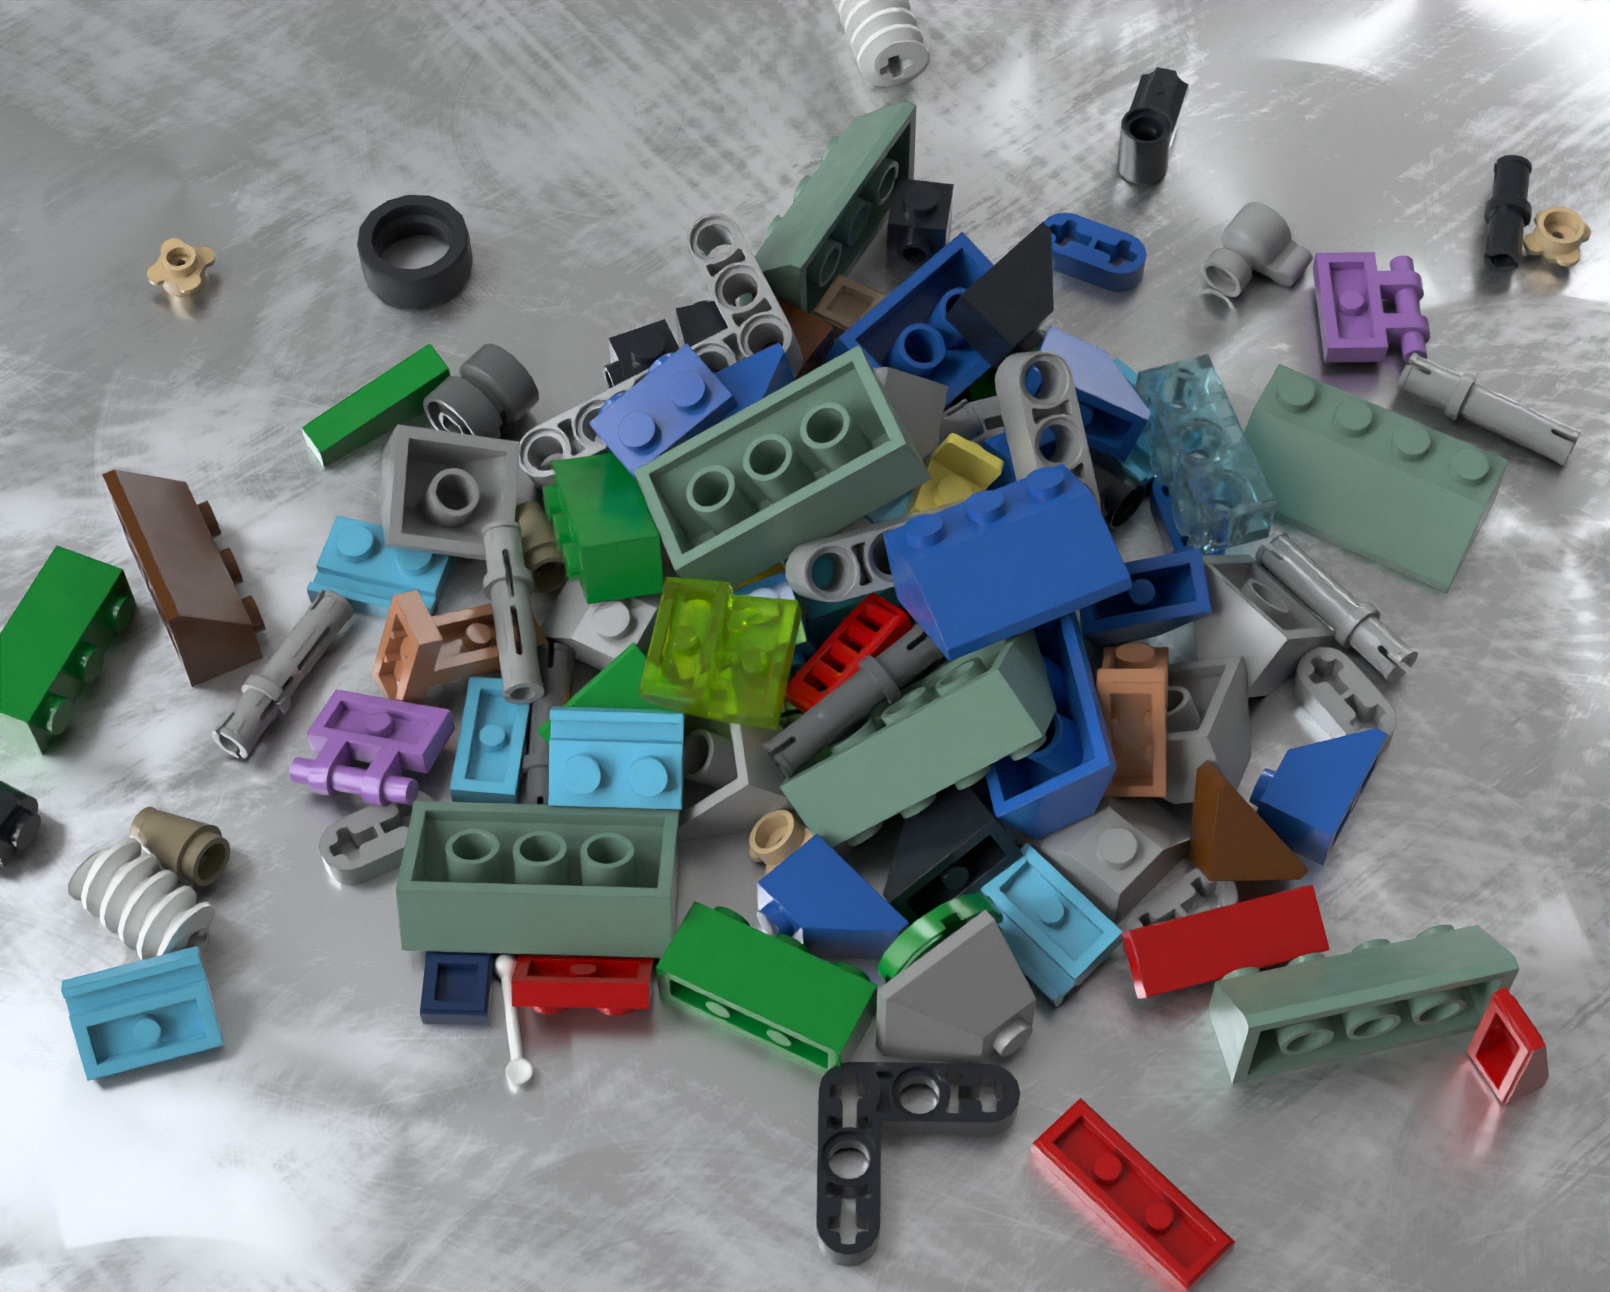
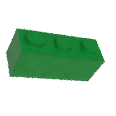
(603, 528)
(58, 644)
(767, 987)

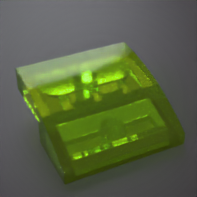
(720, 653)

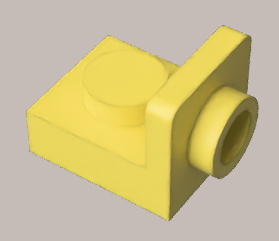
(957, 472)

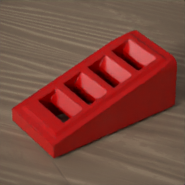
(864, 632)
(1509, 1049)

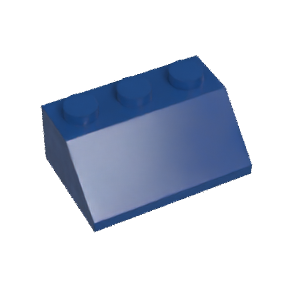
(910, 326)
(1005, 561)
(1076, 762)

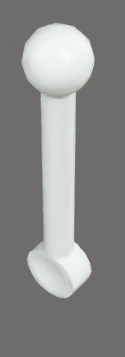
(519, 1070)

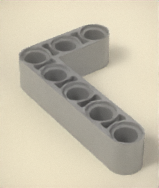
(747, 332)
(1023, 421)

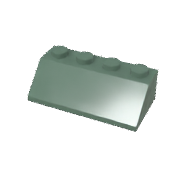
(838, 207)
(782, 473)
(1371, 477)
(931, 737)
(538, 879)
(1357, 1000)

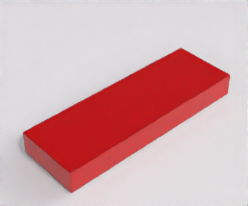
(1224, 940)
(1132, 1197)

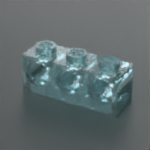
(1210, 429)

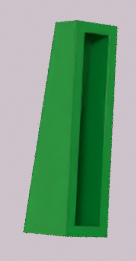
(376, 407)

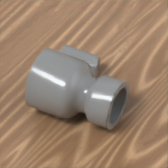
(1255, 242)

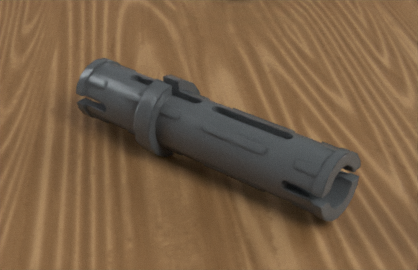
(557, 680)
(853, 700)

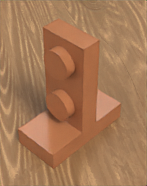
(437, 649)
(1134, 708)

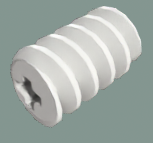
(884, 40)
(140, 901)

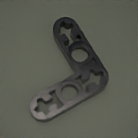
(884, 1114)

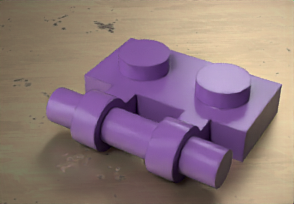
(1352, 309)
(376, 731)

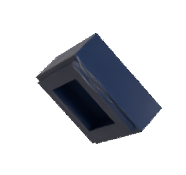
(457, 988)

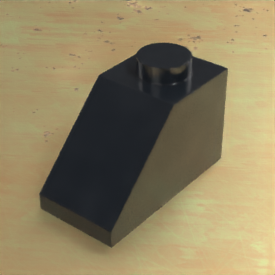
(1009, 301)
(946, 853)

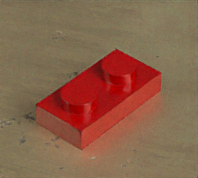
(573, 981)

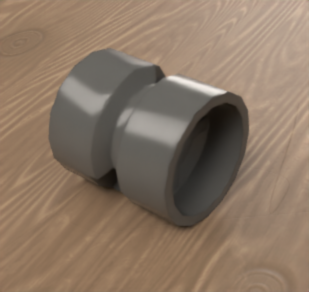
(487, 394)

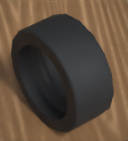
(404, 218)

